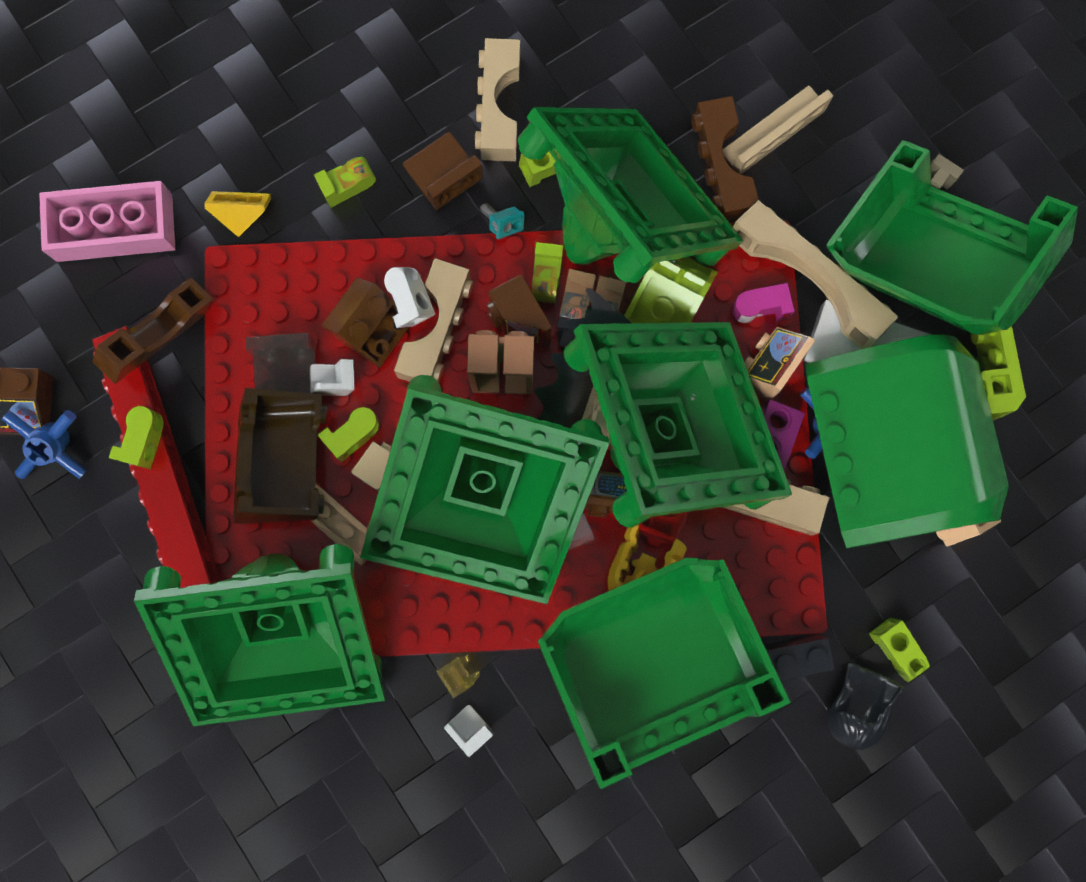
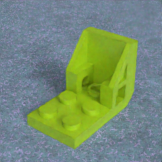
(671, 292)
(1000, 371)

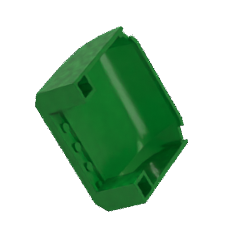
(947, 251)
(907, 439)
(659, 665)

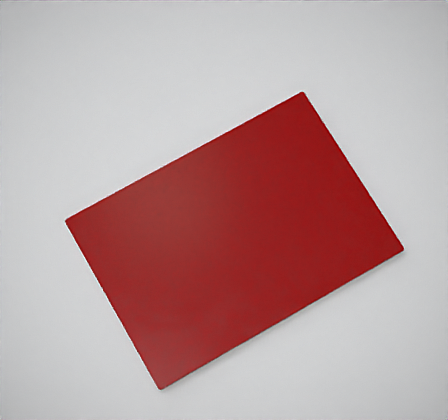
(412, 613)

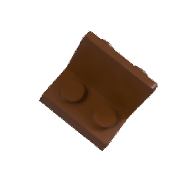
(443, 170)

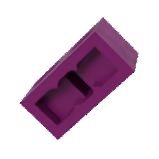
(784, 437)

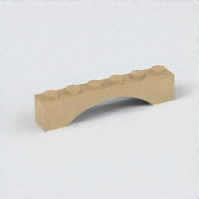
(860, 314)

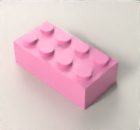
(107, 221)

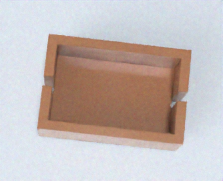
(486, 354)

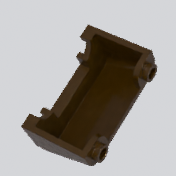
(277, 457)

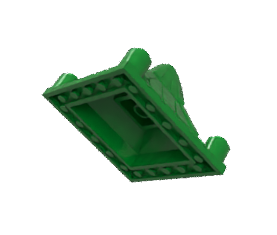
(624, 191)
(674, 448)
(482, 493)
(264, 638)

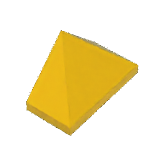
(237, 209)

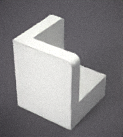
(332, 379)
(469, 730)

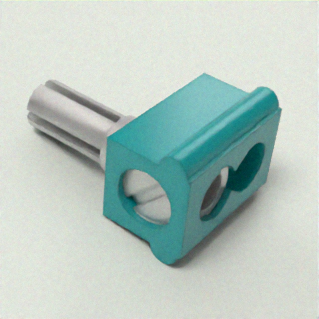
(505, 221)

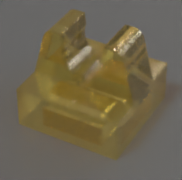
(456, 677)

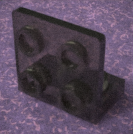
(282, 361)

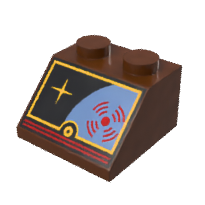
(516, 309)
(27, 395)

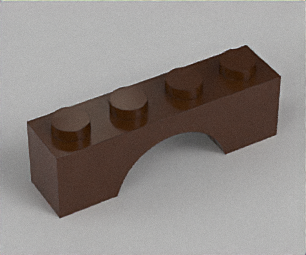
(715, 124)
(132, 347)

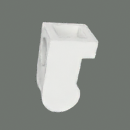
(409, 296)

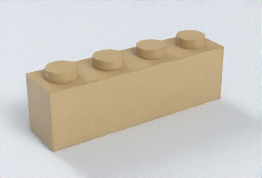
(798, 512)

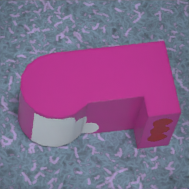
(763, 302)

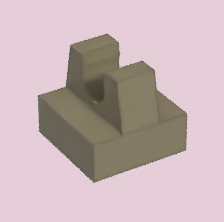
(944, 172)

